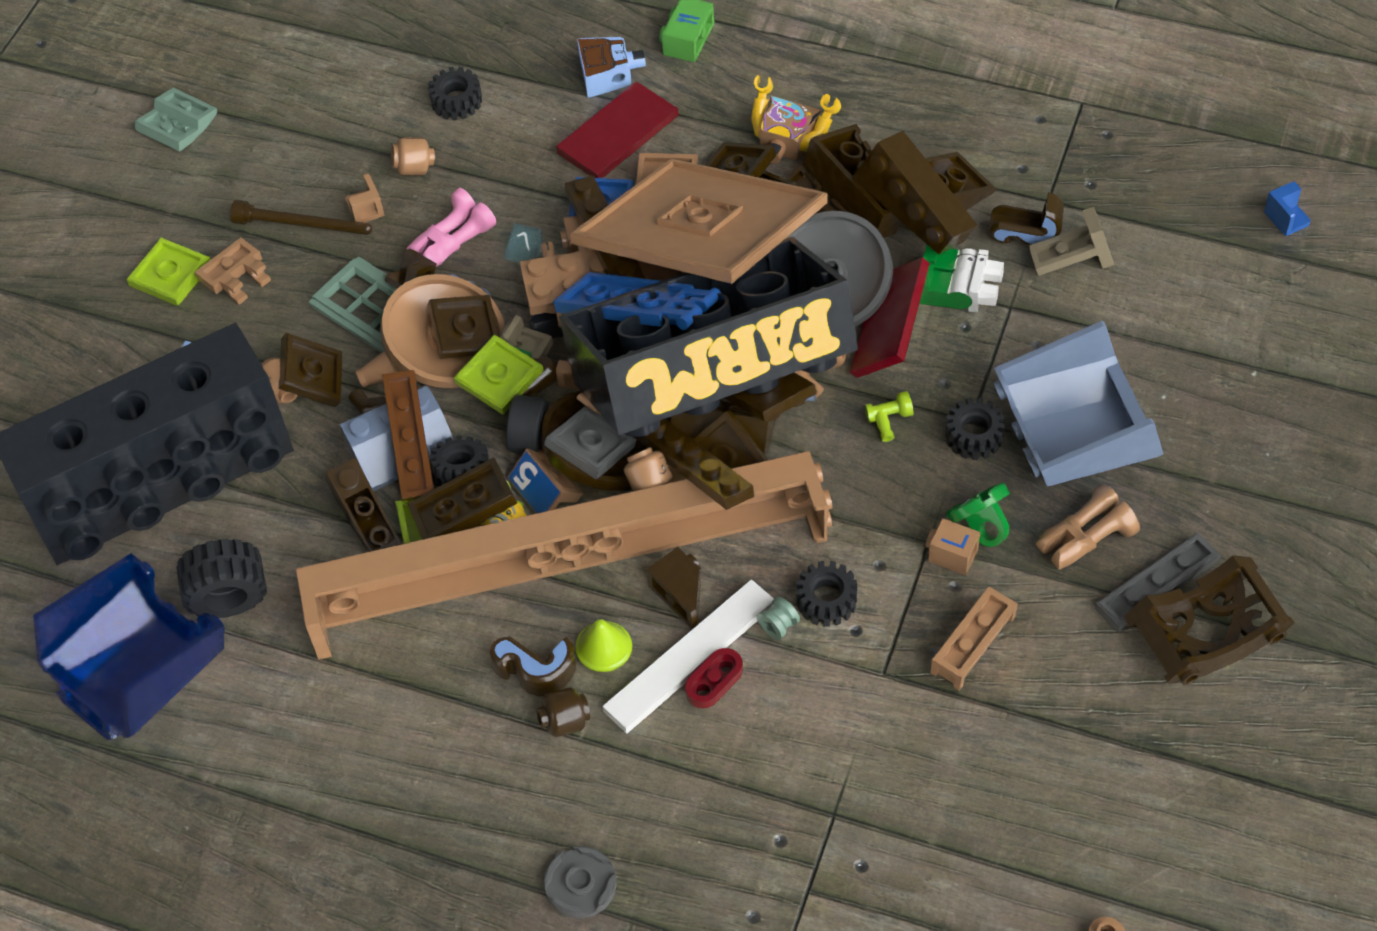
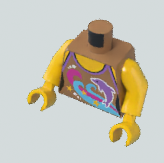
(788, 123)

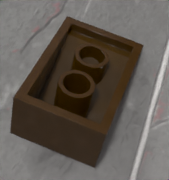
(961, 178)

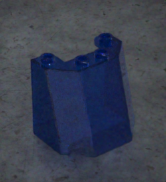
(122, 648)

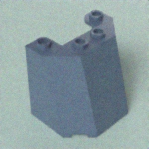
(1076, 408)

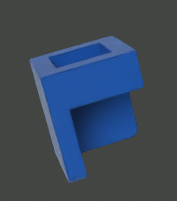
(1284, 211)

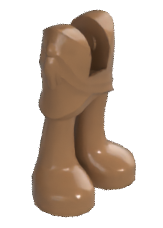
(1076, 542)

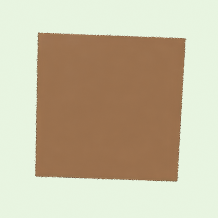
(700, 220)

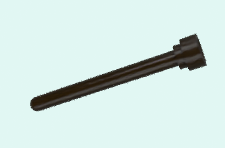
(244, 212)

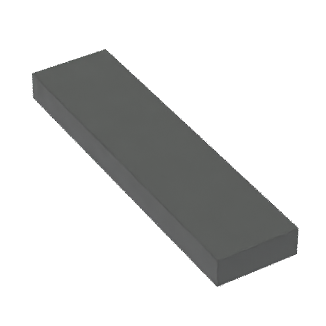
(1160, 577)

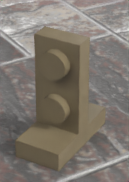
(1073, 246)

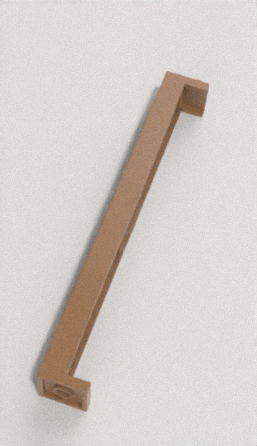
(554, 544)

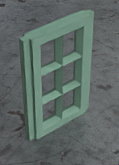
(344, 318)

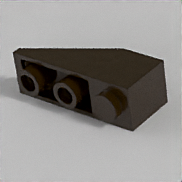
(361, 506)

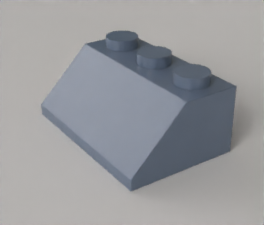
(371, 440)

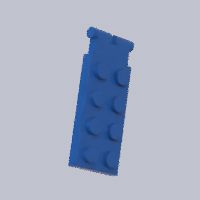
(600, 287)

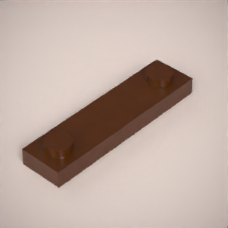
(408, 434)

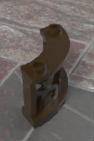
(1156, 621)

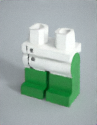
(959, 278)

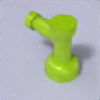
(878, 413)

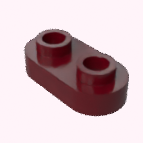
(712, 679)

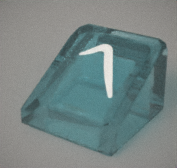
(523, 243)

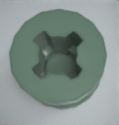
(778, 618)

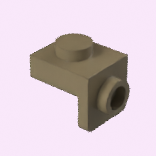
(526, 338)

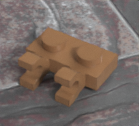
(229, 265)

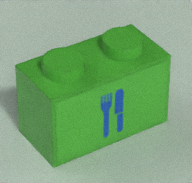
(687, 29)

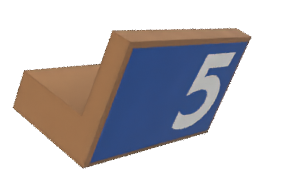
(542, 482)

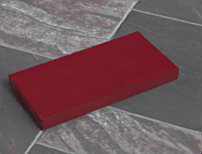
(617, 130)
(889, 330)

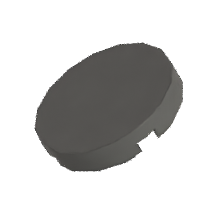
(580, 882)

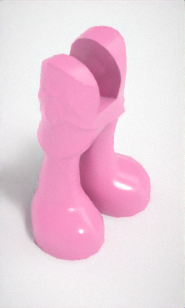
(438, 243)

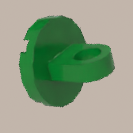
(984, 508)

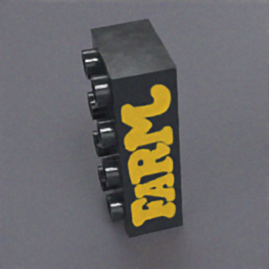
(767, 324)

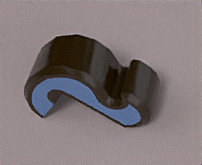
(1027, 224)
(533, 673)

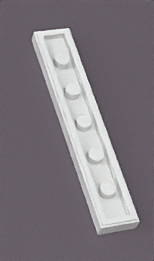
(686, 656)

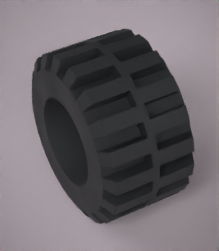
(221, 578)

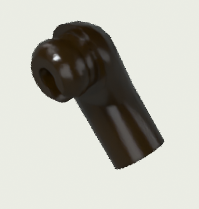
(364, 403)

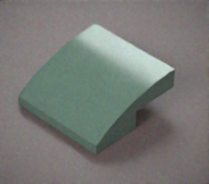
(176, 119)

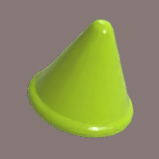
(603, 646)

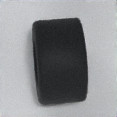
(525, 423)

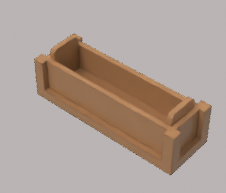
(973, 636)

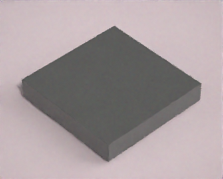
(589, 442)

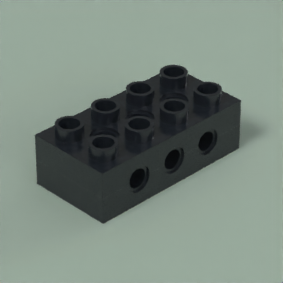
(145, 444)

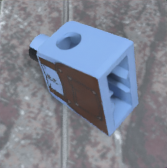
(607, 64)

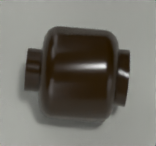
(563, 712)

